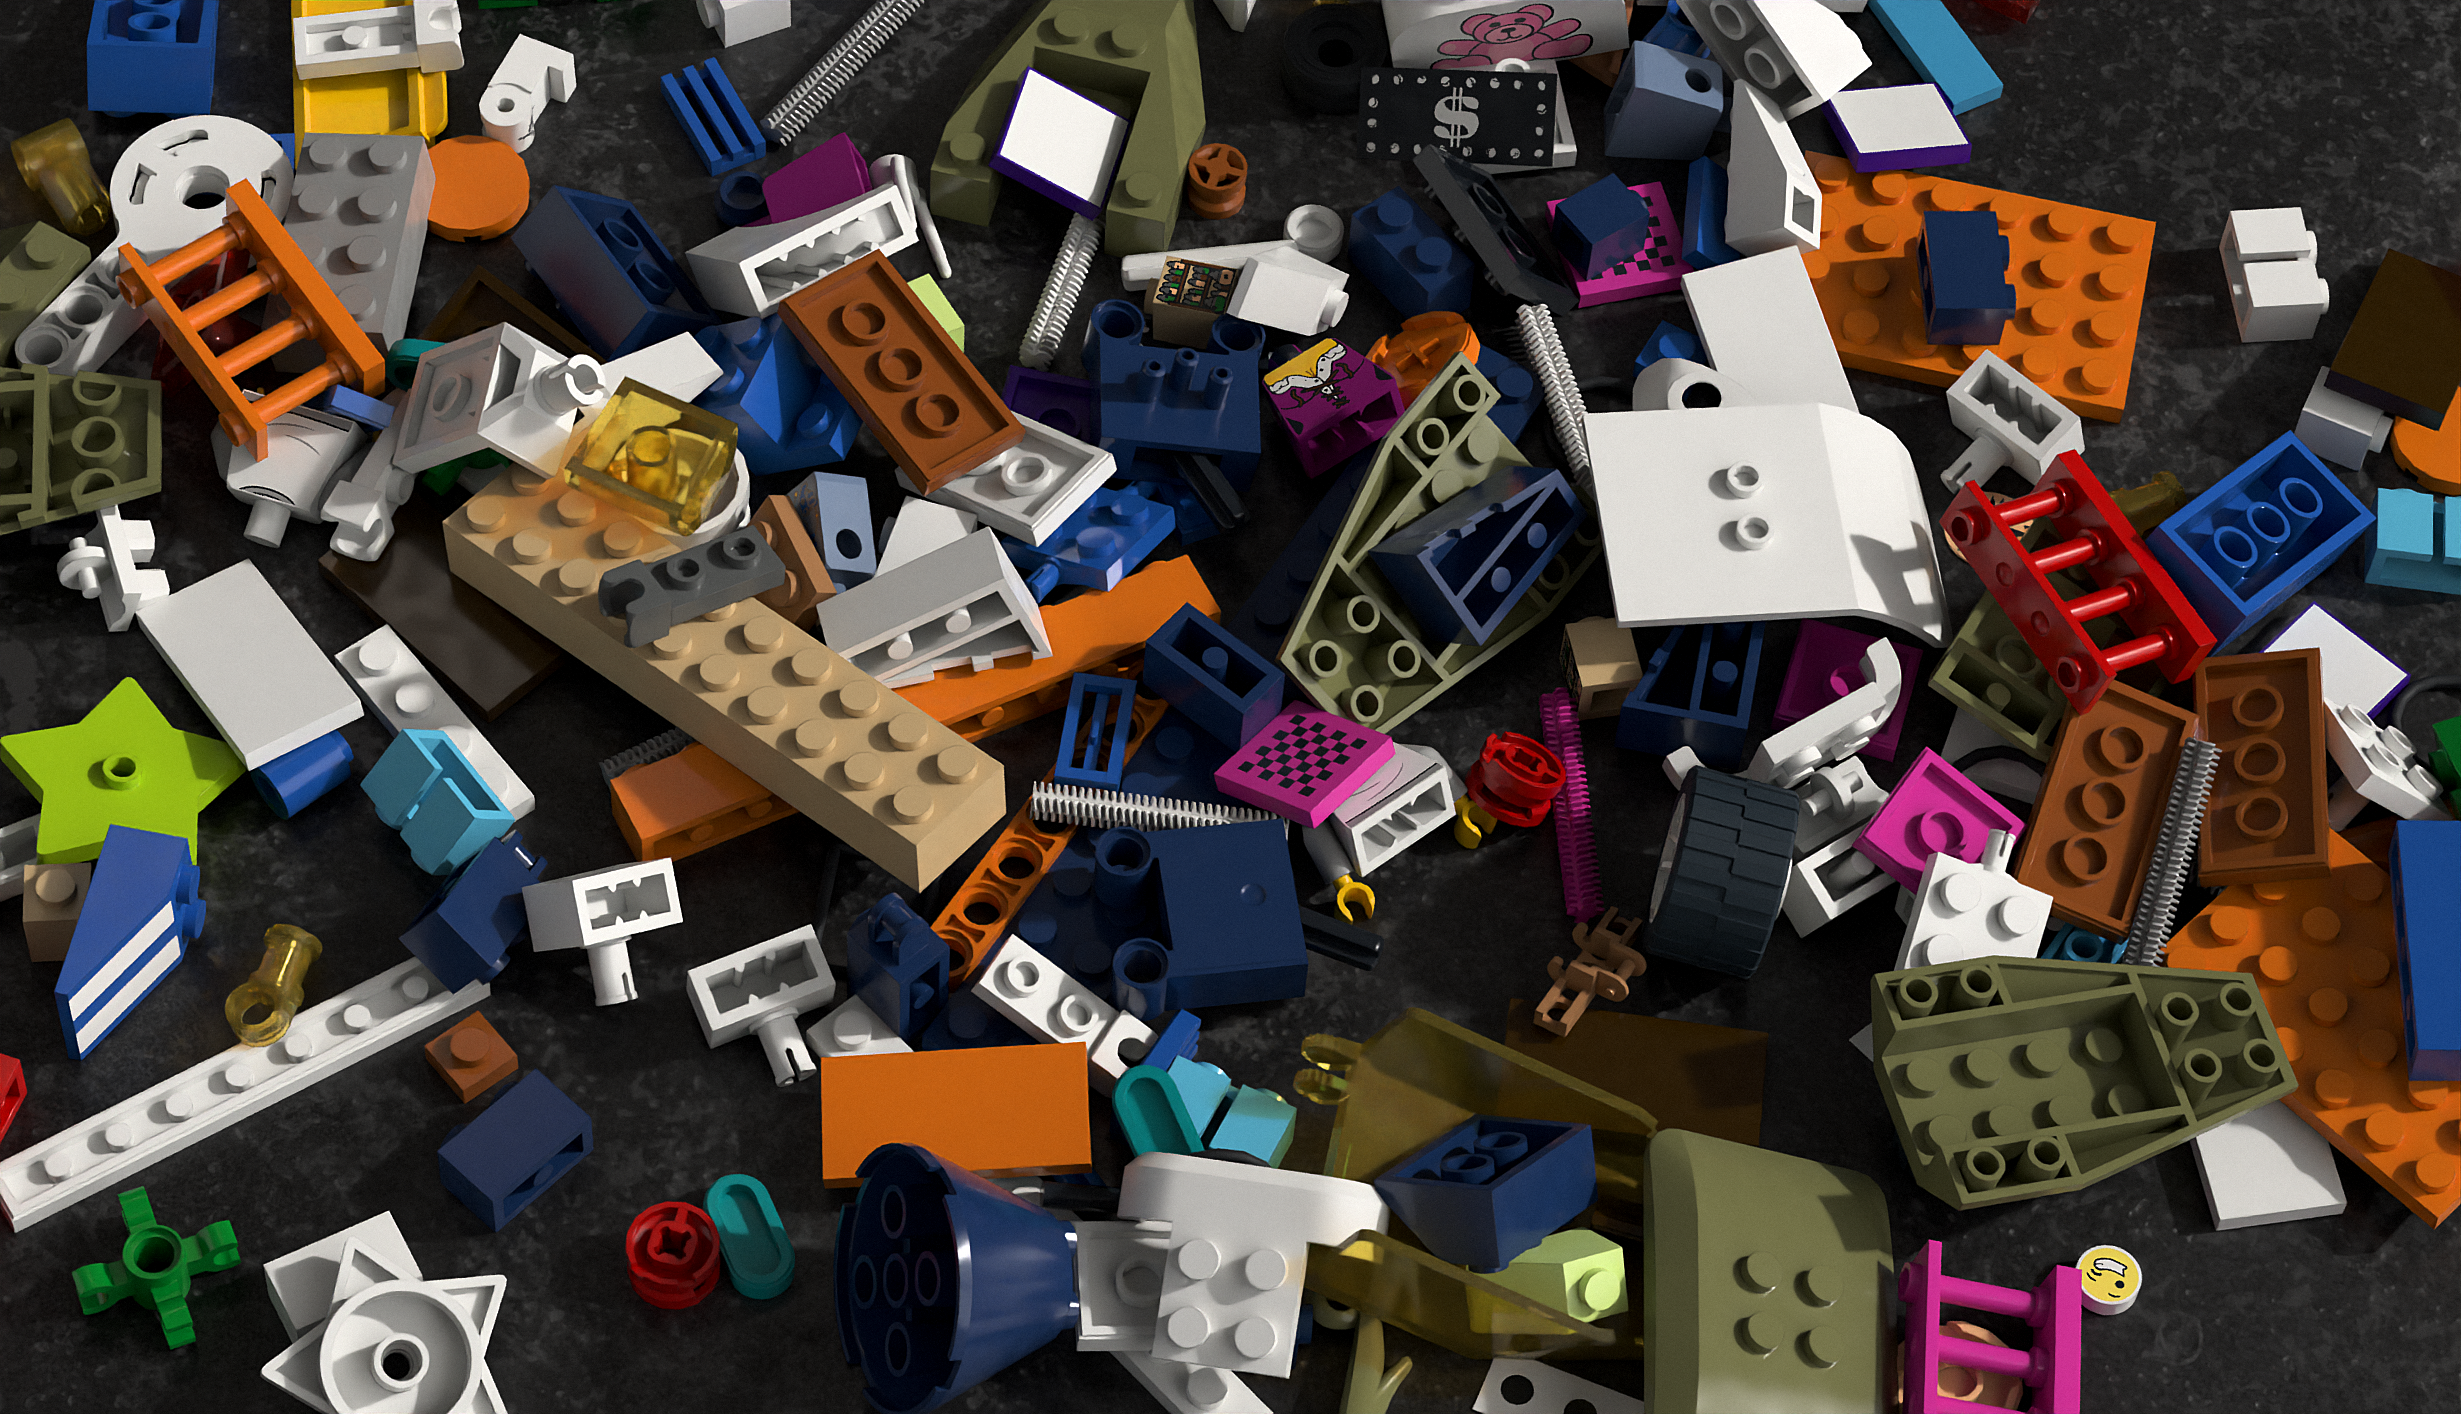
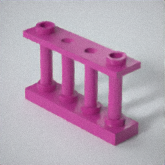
(2048, 1367)

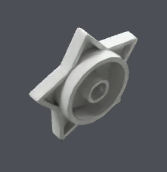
(388, 1311)

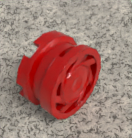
(1515, 779)
(672, 1253)

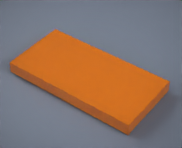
(978, 1107)

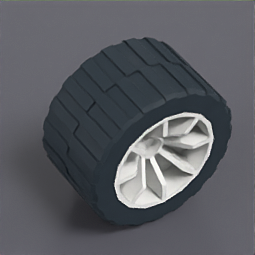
(1721, 872)

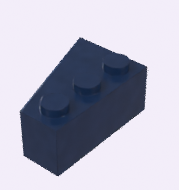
(1480, 551)
(1696, 693)

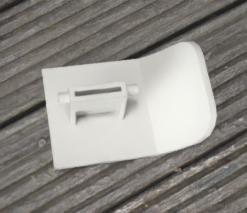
(1762, 518)

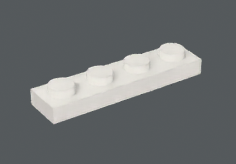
(409, 698)

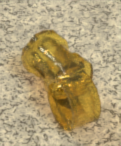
(2151, 502)
(274, 984)

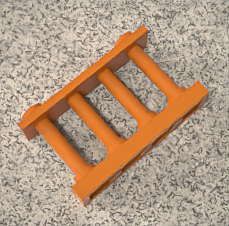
(280, 269)

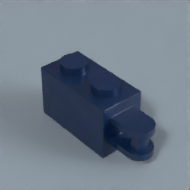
(476, 914)
(898, 966)

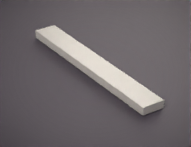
(224, 1091)

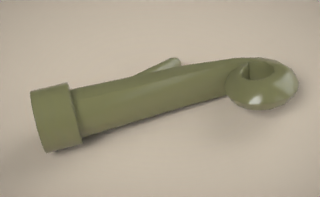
(1365, 1385)

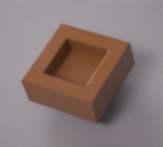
(471, 1057)

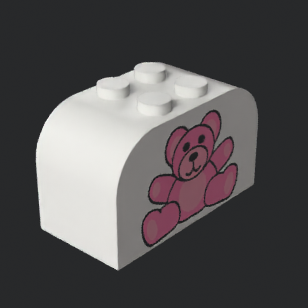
(1487, 31)

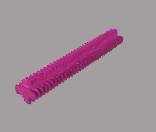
(1571, 808)

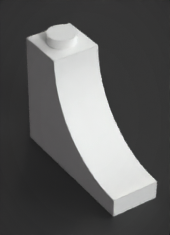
(761, 265)

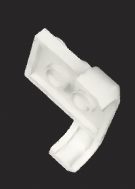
(1822, 736)
(1239, 1252)

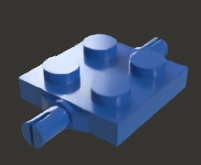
(1096, 541)

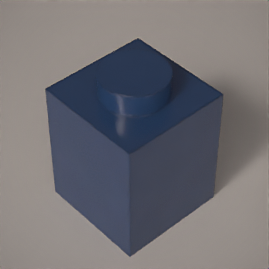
(1600, 226)

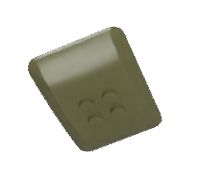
(1764, 1283)

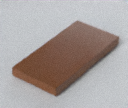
(901, 372)
(2271, 778)
(2103, 808)

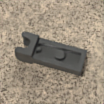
(688, 584)

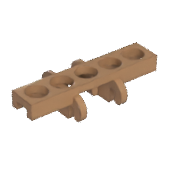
(1590, 975)

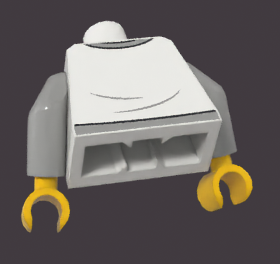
(302, 468)
(1388, 815)

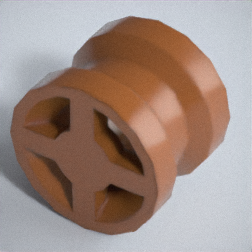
(1212, 165)

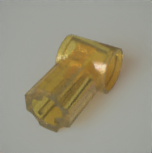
(61, 167)

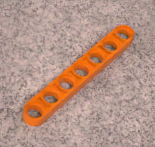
(1028, 842)

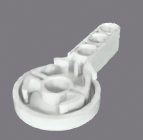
(176, 162)

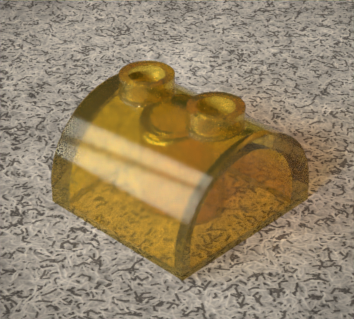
(655, 457)

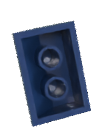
(609, 272)
(1493, 1188)

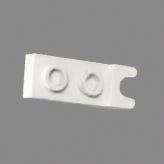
(379, 40)
(371, 498)
(1062, 1010)

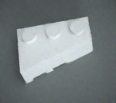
(936, 615)

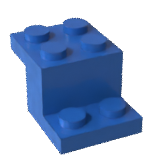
(776, 395)

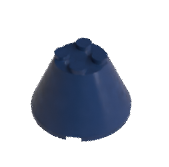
(944, 1278)

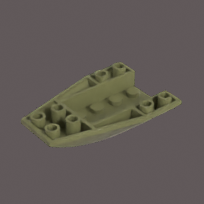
(1354, 637)
(2063, 1070)

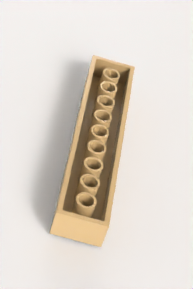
(735, 680)

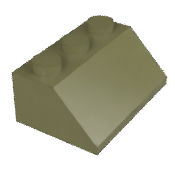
(34, 271)

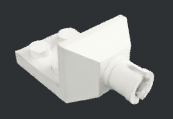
(495, 394)

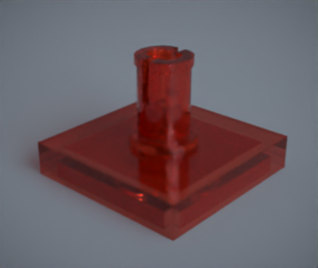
(218, 336)

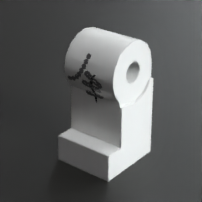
(523, 88)

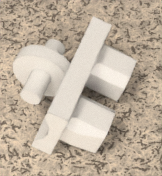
(105, 567)
(1834, 806)

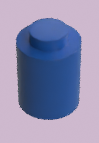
(303, 774)

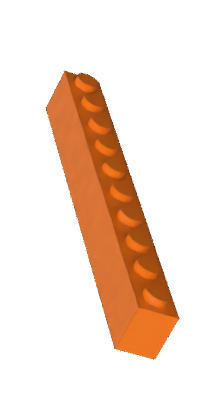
(705, 800)

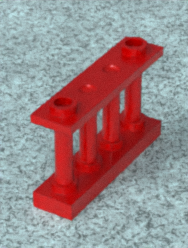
(2112, 554)

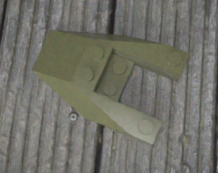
(1124, 56)

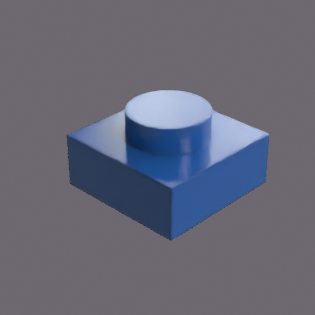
(1671, 342)

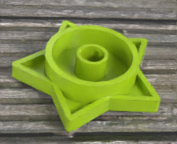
(118, 770)

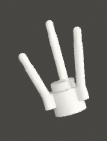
(902, 172)

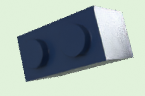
(1409, 256)
(1964, 278)
(1212, 677)
(514, 1149)

